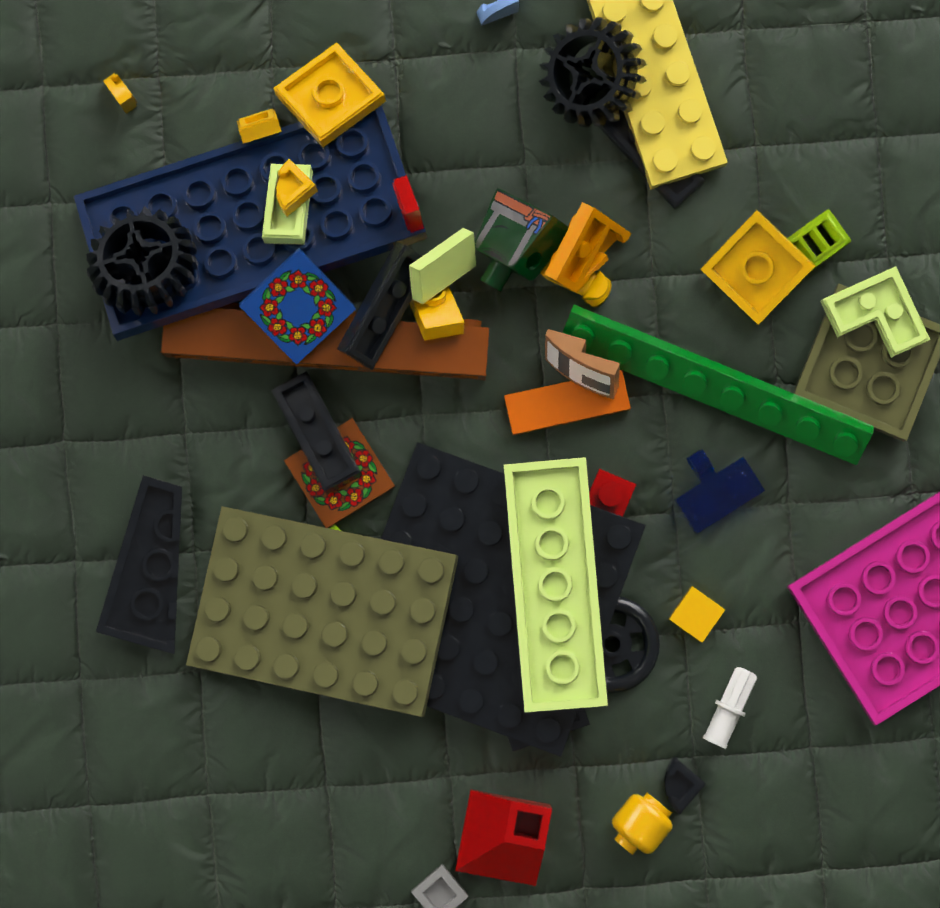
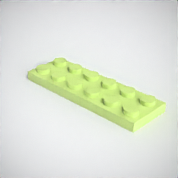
(555, 585)

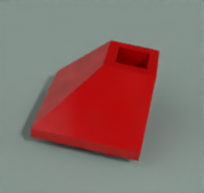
(503, 837)

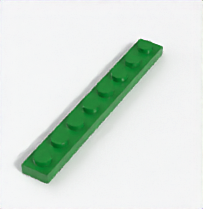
(721, 386)

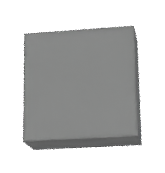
(440, 890)

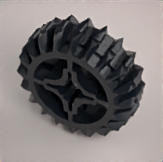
(574, 100)
(119, 254)

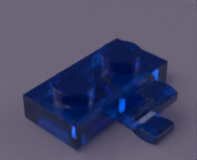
(718, 491)

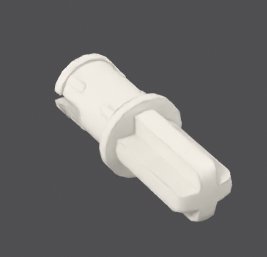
(730, 707)

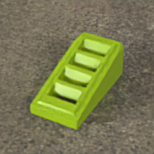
(833, 229)

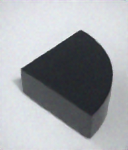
(681, 785)

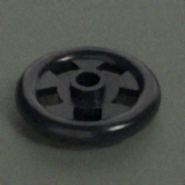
(641, 661)

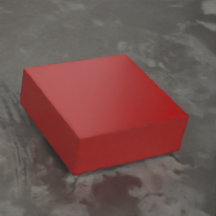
(408, 204)

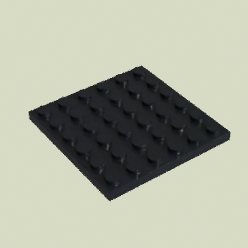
(477, 671)

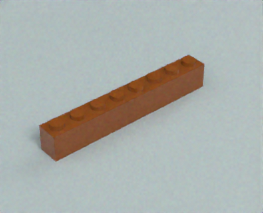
(233, 336)

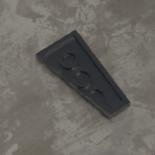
(145, 578)

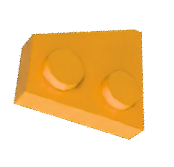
(584, 247)

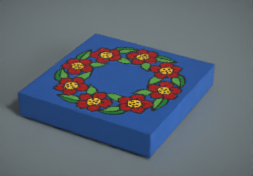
(297, 306)

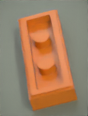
(561, 405)

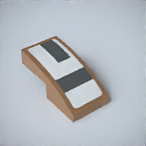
(569, 358)

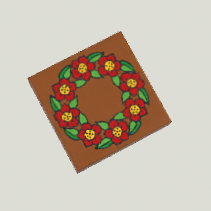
(351, 497)

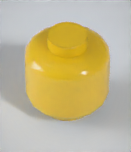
(642, 824)

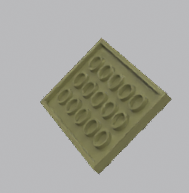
(322, 611)

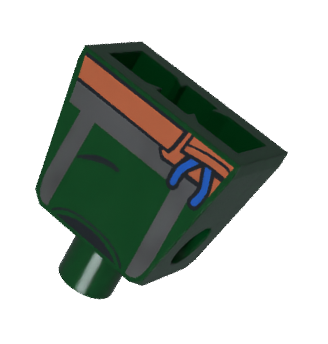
(516, 239)

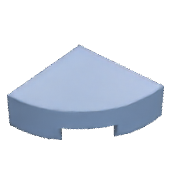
(497, 10)

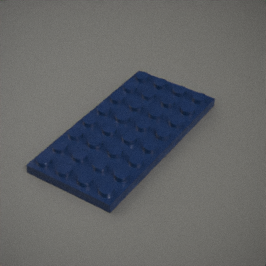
(224, 206)

